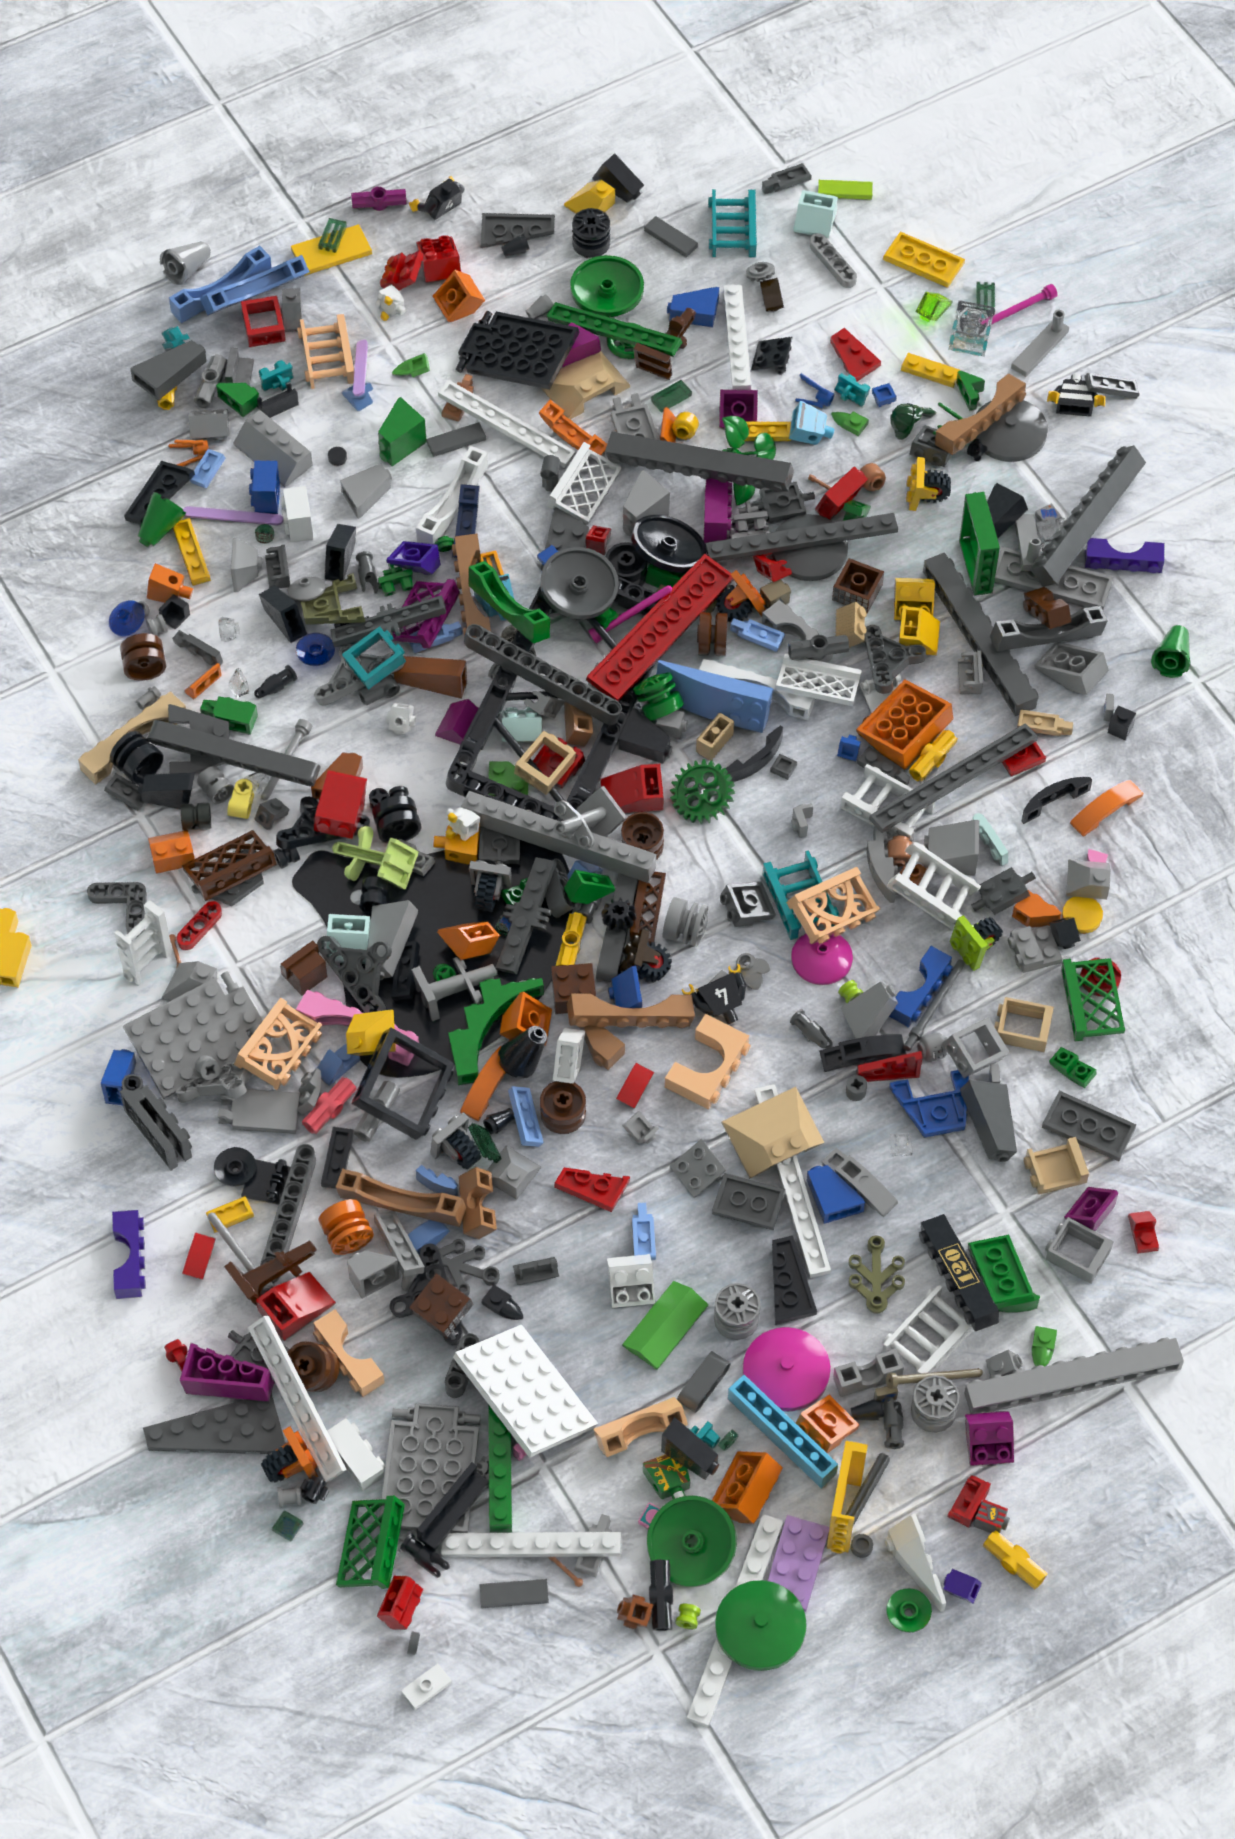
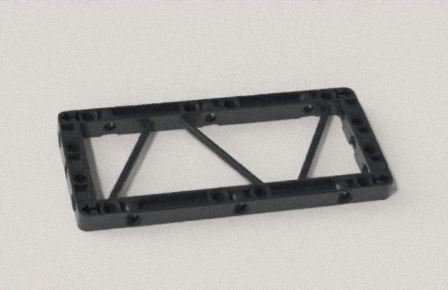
(494, 702)

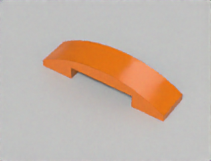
(568, 430)
(1105, 805)
(483, 1088)

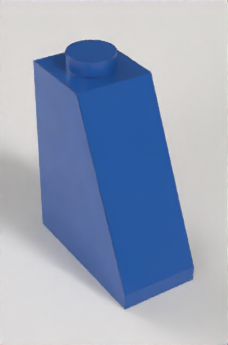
(702, 301)
(120, 1065)
(833, 1195)

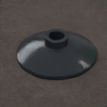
(235, 1158)

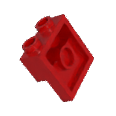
(401, 270)
(548, 761)

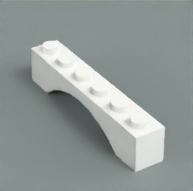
(438, 519)
(793, 704)

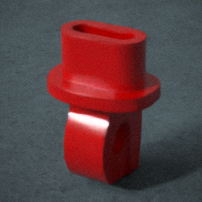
(176, 1352)

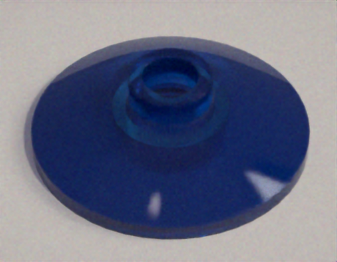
(126, 618)
(315, 643)

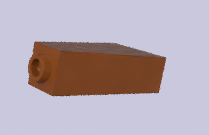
(434, 675)

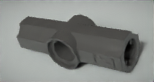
(810, 648)

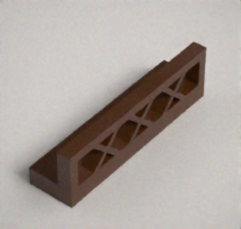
(641, 900)

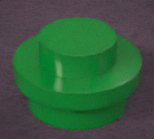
(444, 543)

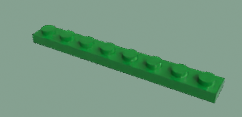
(614, 329)

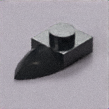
(502, 1304)

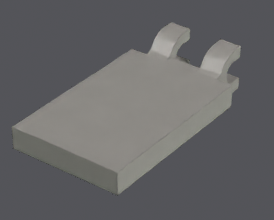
(633, 420)
(261, 1111)

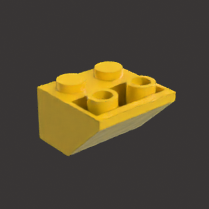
(913, 593)
(919, 628)

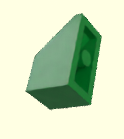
(238, 396)
(588, 887)

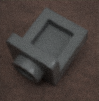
(269, 812)

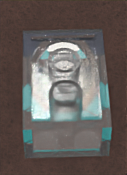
(971, 328)

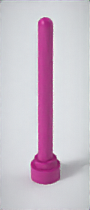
(1049, 292)
(632, 611)

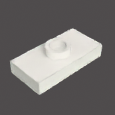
(426, 1686)

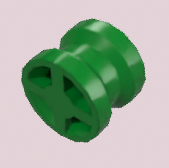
(438, 972)

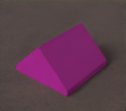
(738, 403)
(457, 721)
(1093, 1207)

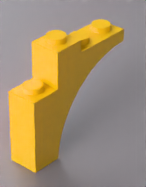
(13, 949)

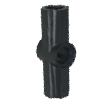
(661, 1595)

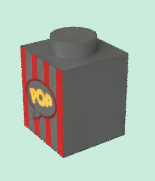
(991, 1517)

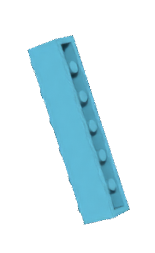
(782, 1431)

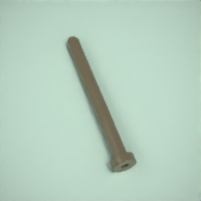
(893, 1380)

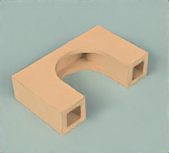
(706, 1087)

